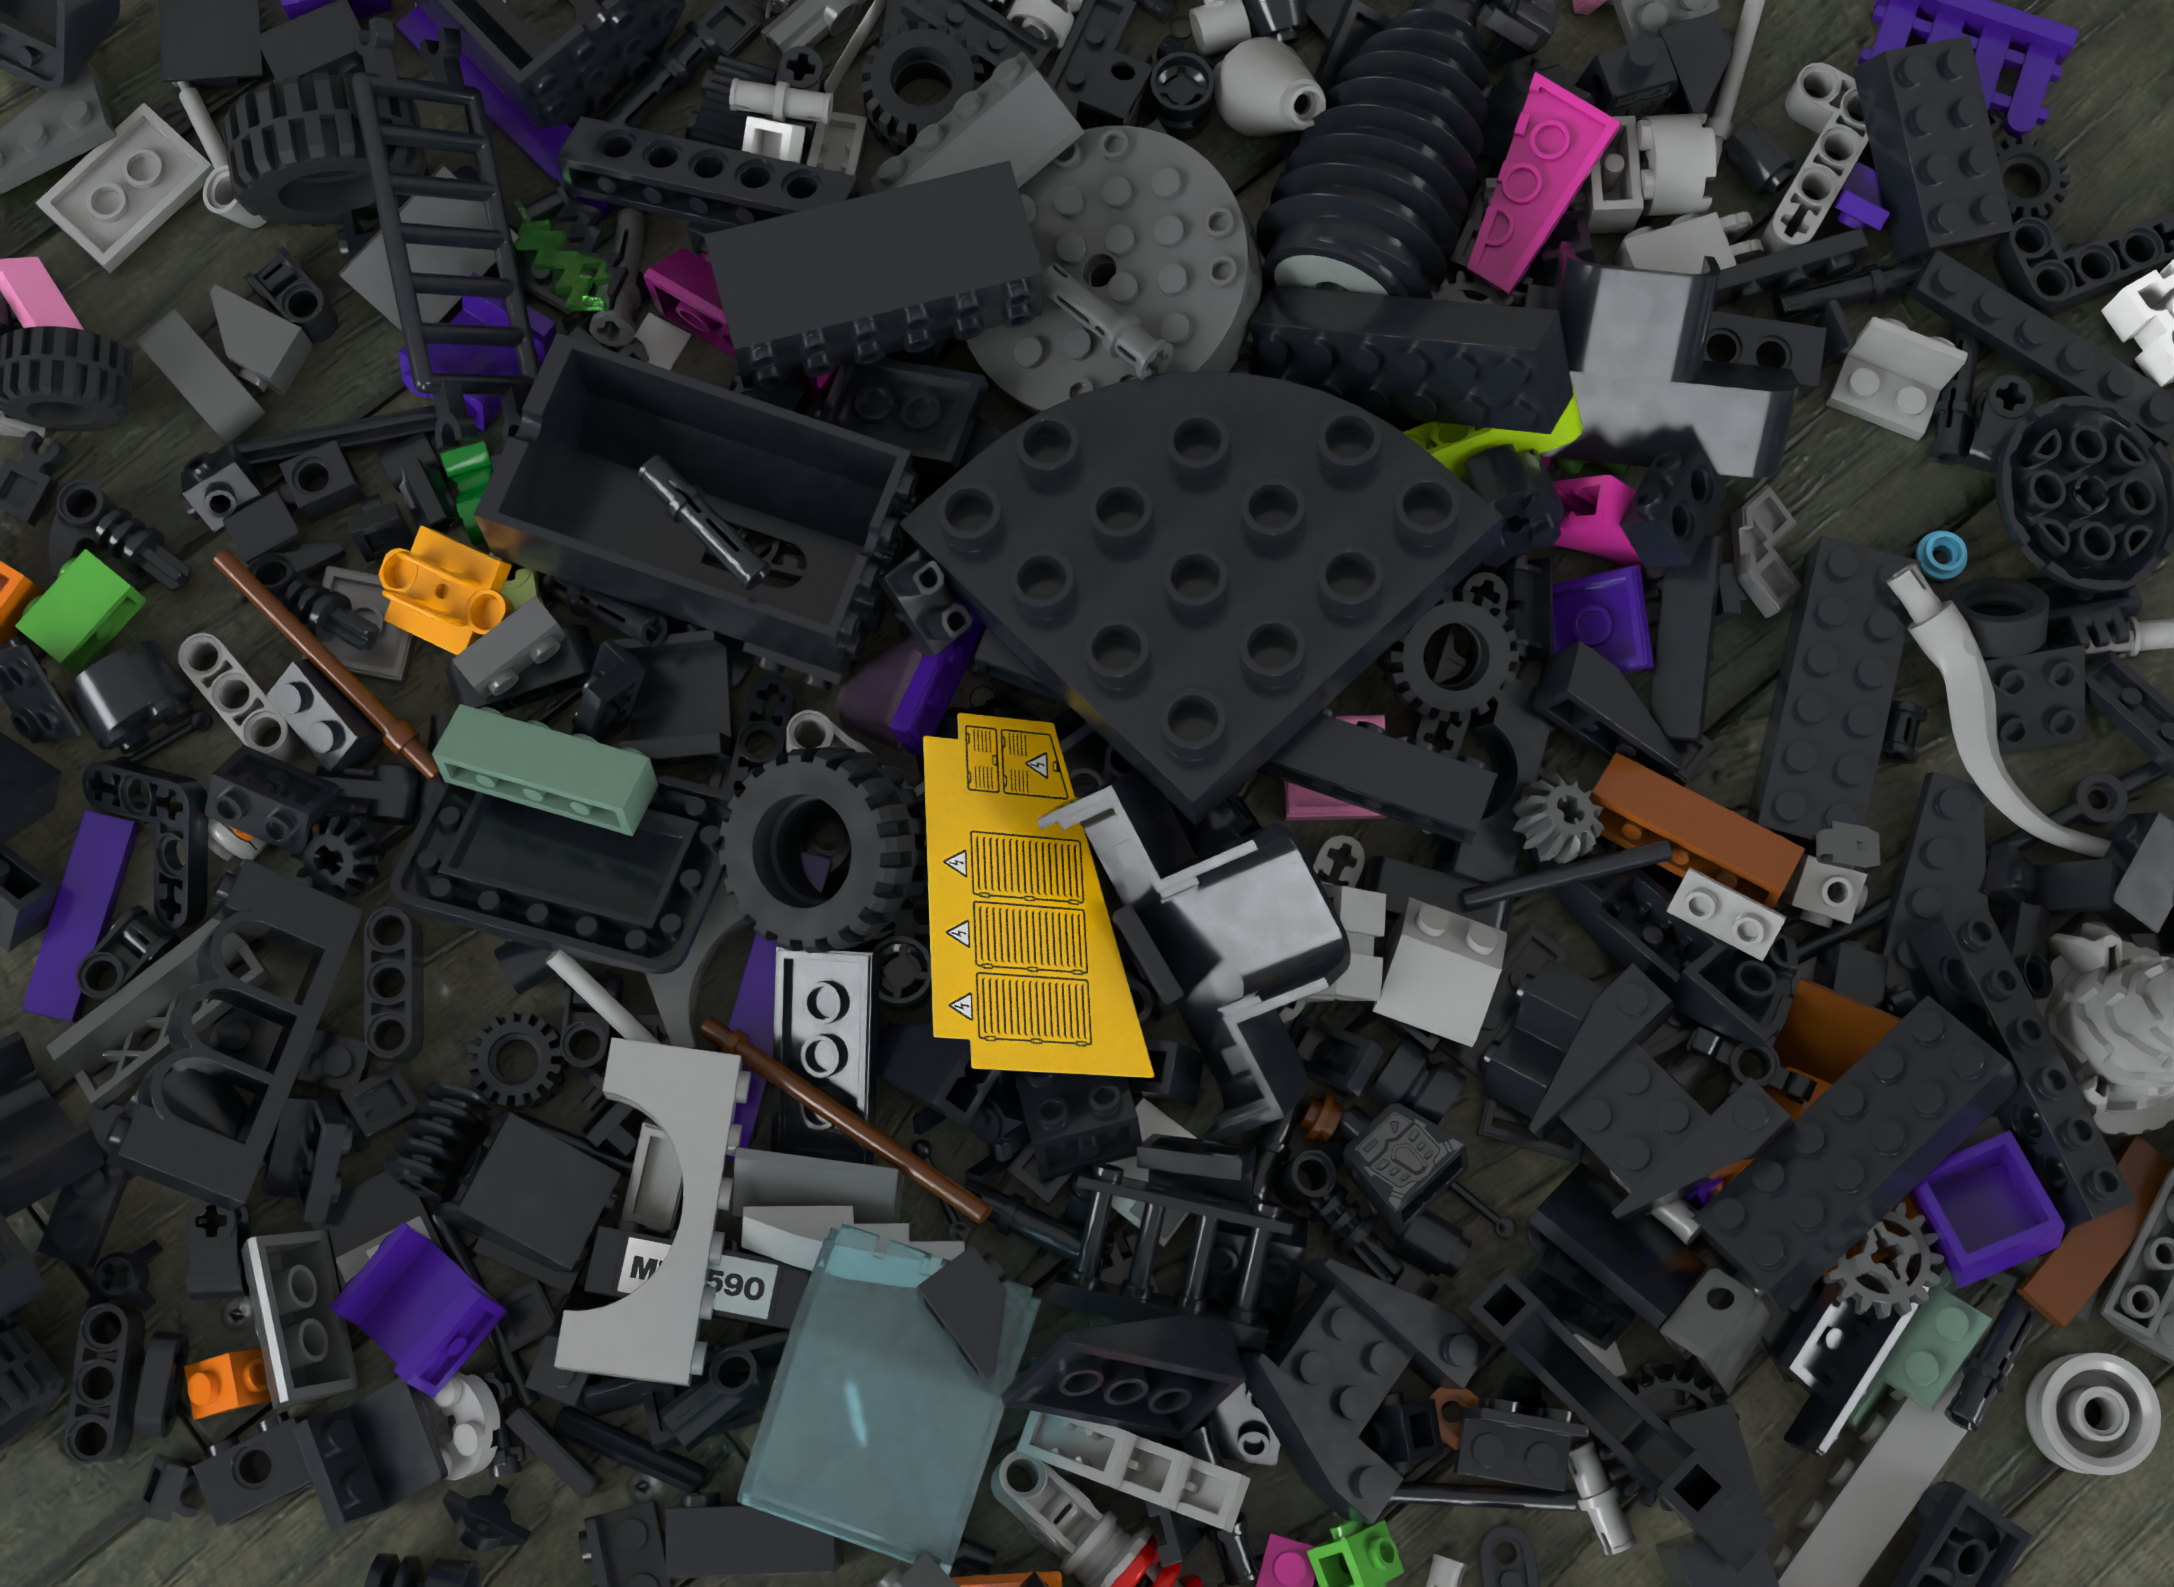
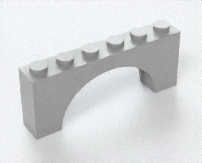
(658, 1325)

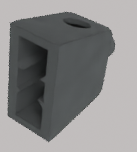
(1718, 1326)

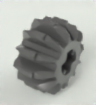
(1558, 818)

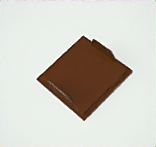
(1829, 1031)

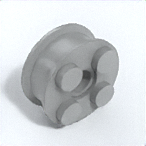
(2127, 1406)

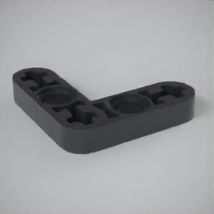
(175, 900)

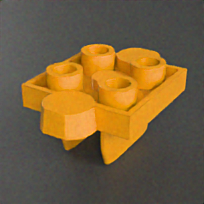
(444, 590)

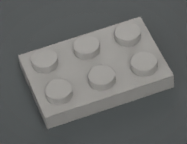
(126, 188)

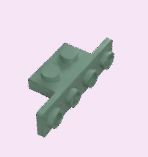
(1927, 1351)

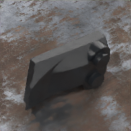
(1961, 1542)

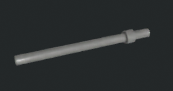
(1734, 75)

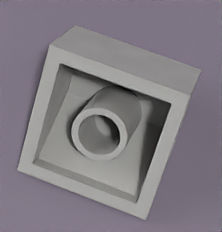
(1440, 971)

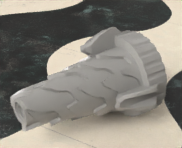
(2114, 1027)

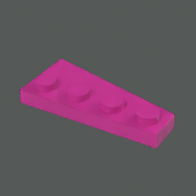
(1544, 169)

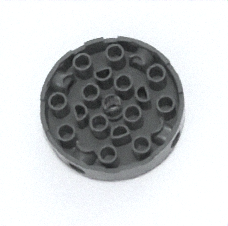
(1168, 234)

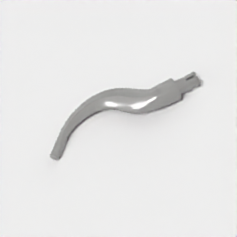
(1972, 709)

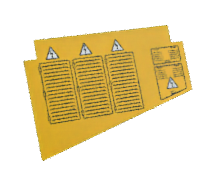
(1019, 911)

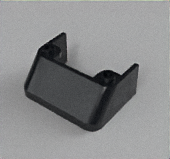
(52, 38)

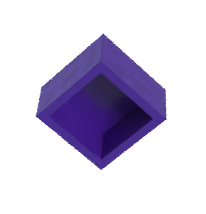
(1987, 1210)

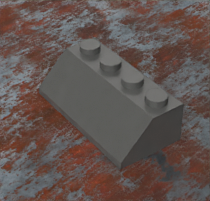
(1005, 119)

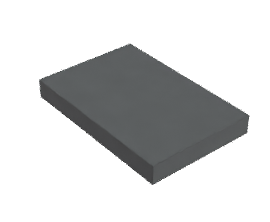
(369, 268)

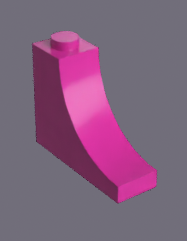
(1593, 517)

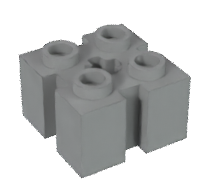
(1363, 919)

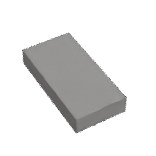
(655, 1182)

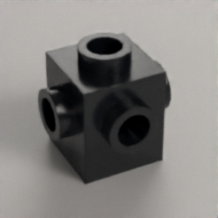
(219, 485)
(1403, 1431)

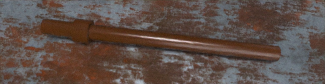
(397, 734)

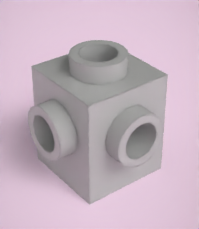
(1825, 892)

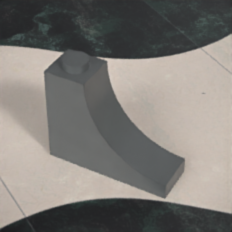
(678, 990)

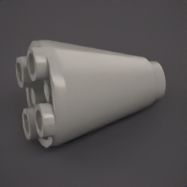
(1266, 89)

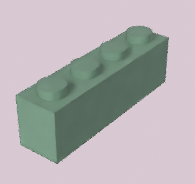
(546, 768)

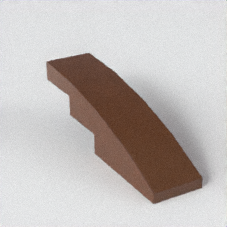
(2090, 1251)

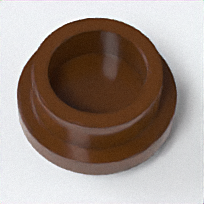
(1320, 1117)

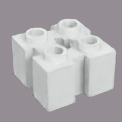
(2147, 314)

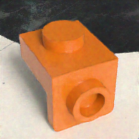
(227, 1383)

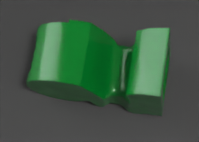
(470, 472)

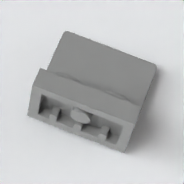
(1894, 376)

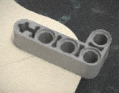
(1818, 172)

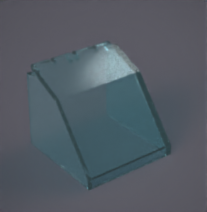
(876, 1411)

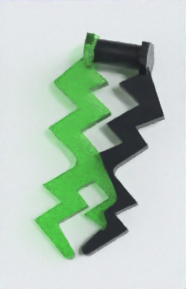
(536, 235)

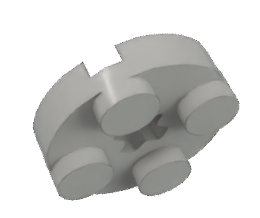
(476, 1416)

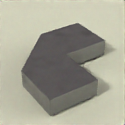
(1758, 568)

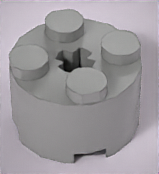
(1675, 163)

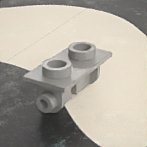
(1726, 914)

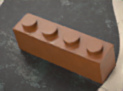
(1702, 834)

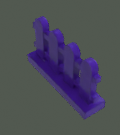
(1998, 38)

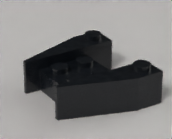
(1639, 1114)
(1338, 1369)

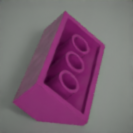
(688, 297)

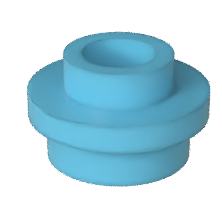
(1951, 546)

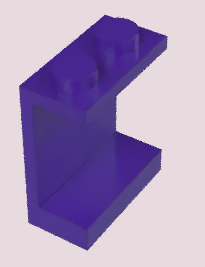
(482, 359)
(419, 1308)

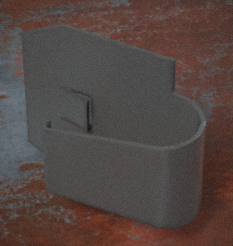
(1840, 846)

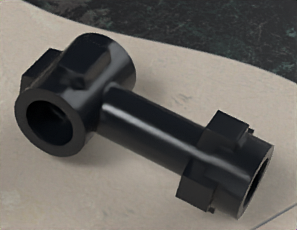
(507, 1458)

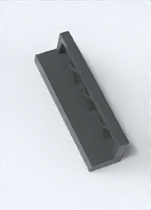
(145, 1003)

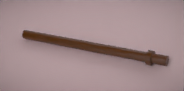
(738, 1043)

